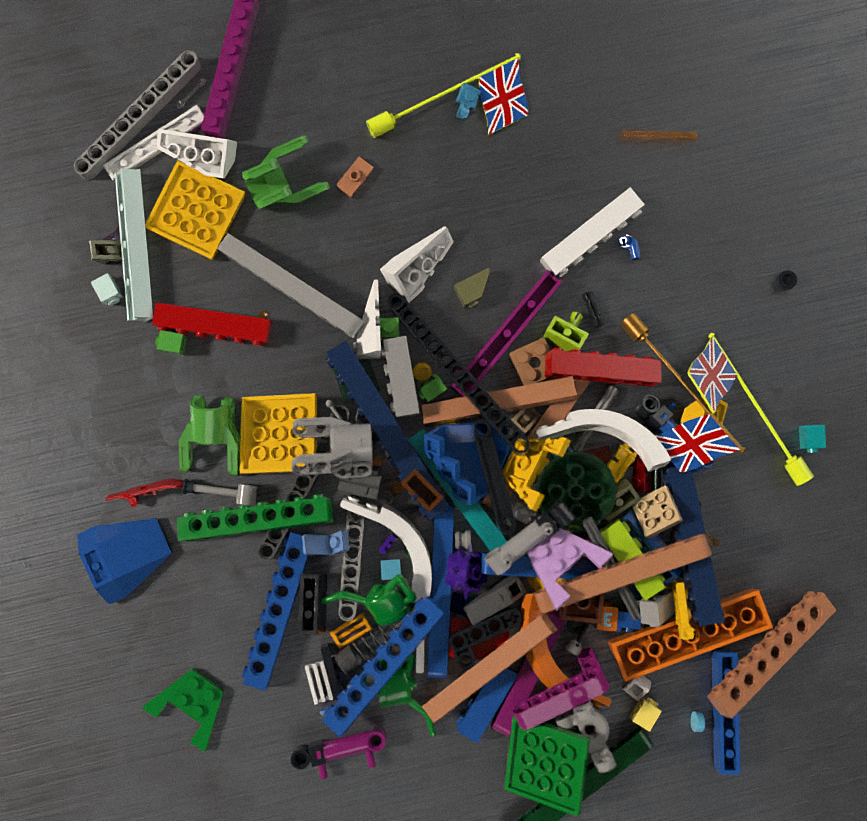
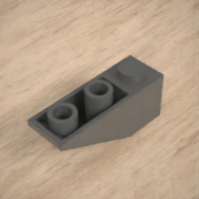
(495, 598)

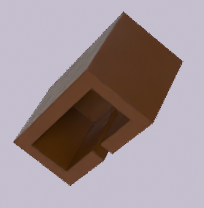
(417, 484)

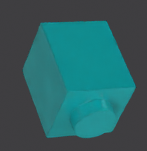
(812, 437)

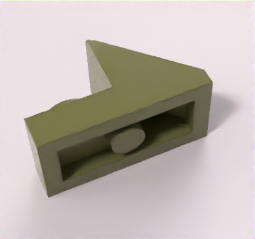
(105, 250)

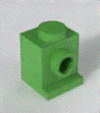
(431, 389)

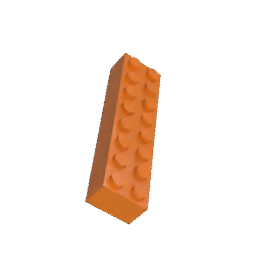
(661, 646)

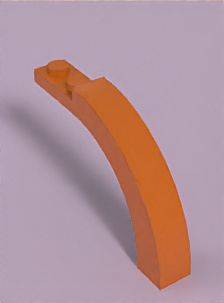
(540, 657)

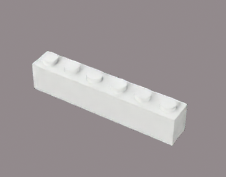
(592, 232)

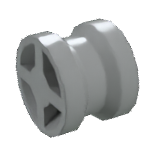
(462, 539)

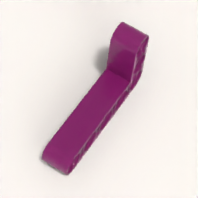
(564, 695)

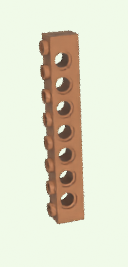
(797, 628)

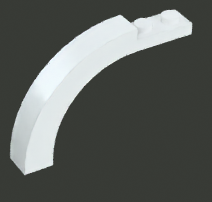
(615, 424)
(406, 532)

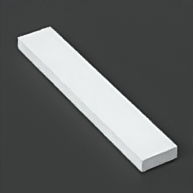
(146, 148)

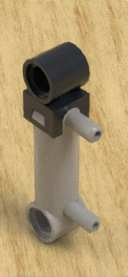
(544, 526)

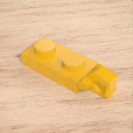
(682, 612)

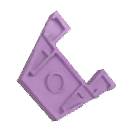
(557, 555)

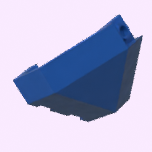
(458, 460)

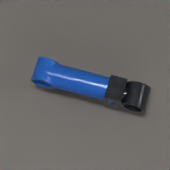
(660, 419)

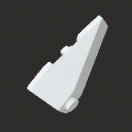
(412, 267)

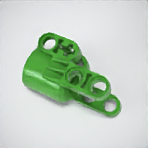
(268, 182)
(210, 428)

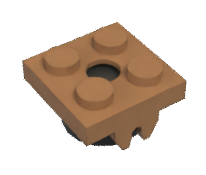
(530, 361)

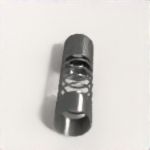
(348, 658)

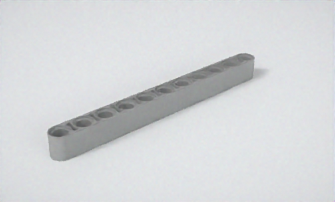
(349, 561)

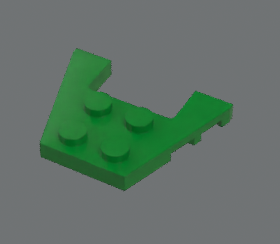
(196, 698)

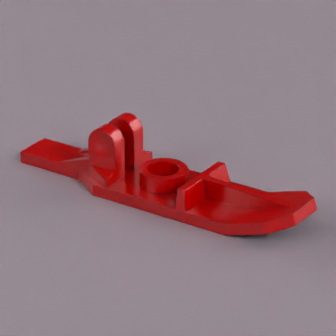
(143, 490)

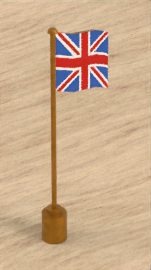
(697, 439)

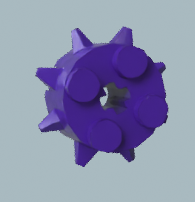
(465, 571)

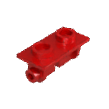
(640, 481)

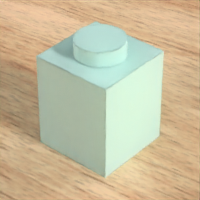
(107, 289)

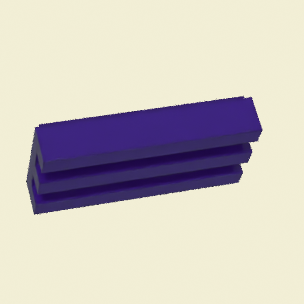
(387, 543)

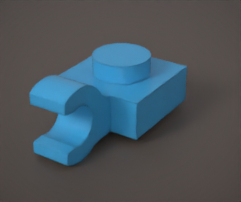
(467, 98)

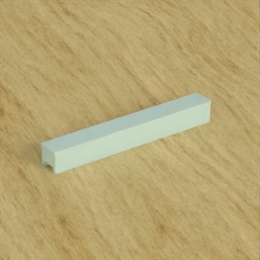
(133, 245)

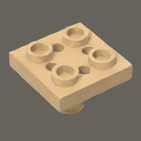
(667, 516)

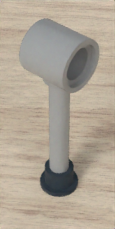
(244, 494)

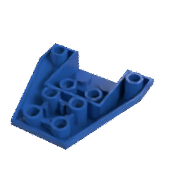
(122, 555)

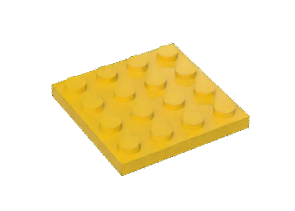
(195, 210)
(267, 432)

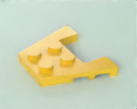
(522, 471)

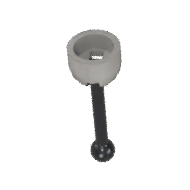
(574, 646)

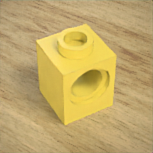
(645, 713)

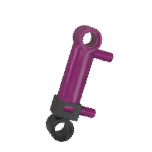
(322, 751)

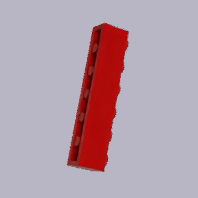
(212, 323)
(603, 368)

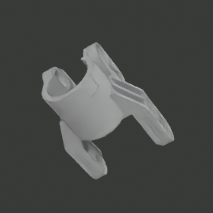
(349, 448)
(585, 715)

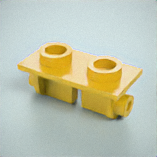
(625, 457)

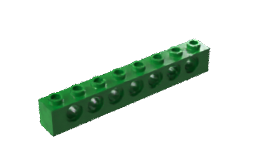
(188, 525)

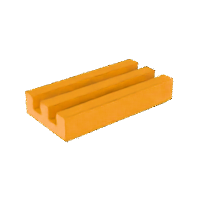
(365, 622)

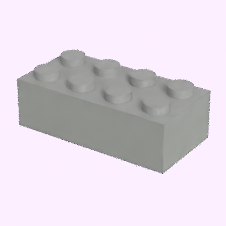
(401, 377)

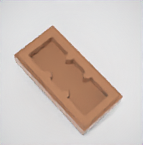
(355, 177)

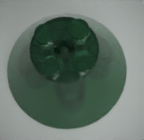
(582, 484)

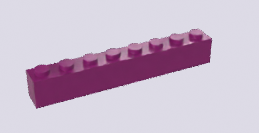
(229, 68)

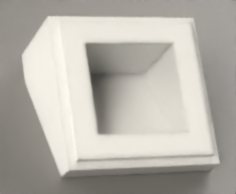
(637, 687)

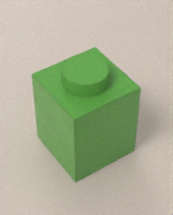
(389, 328)
(171, 342)

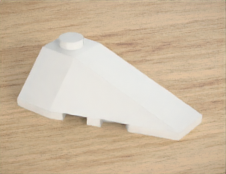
(204, 153)
(368, 336)

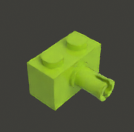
(566, 334)

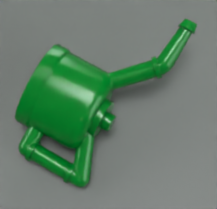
(382, 601)
(399, 691)

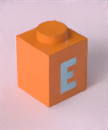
(609, 617)

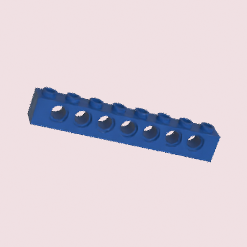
(251, 675)
(341, 723)

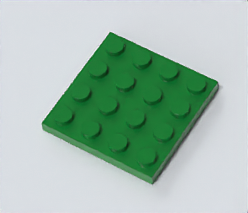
(548, 766)

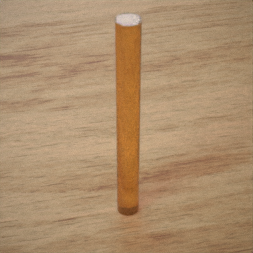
(659, 135)

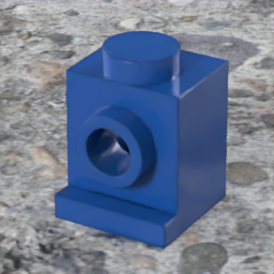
(626, 622)

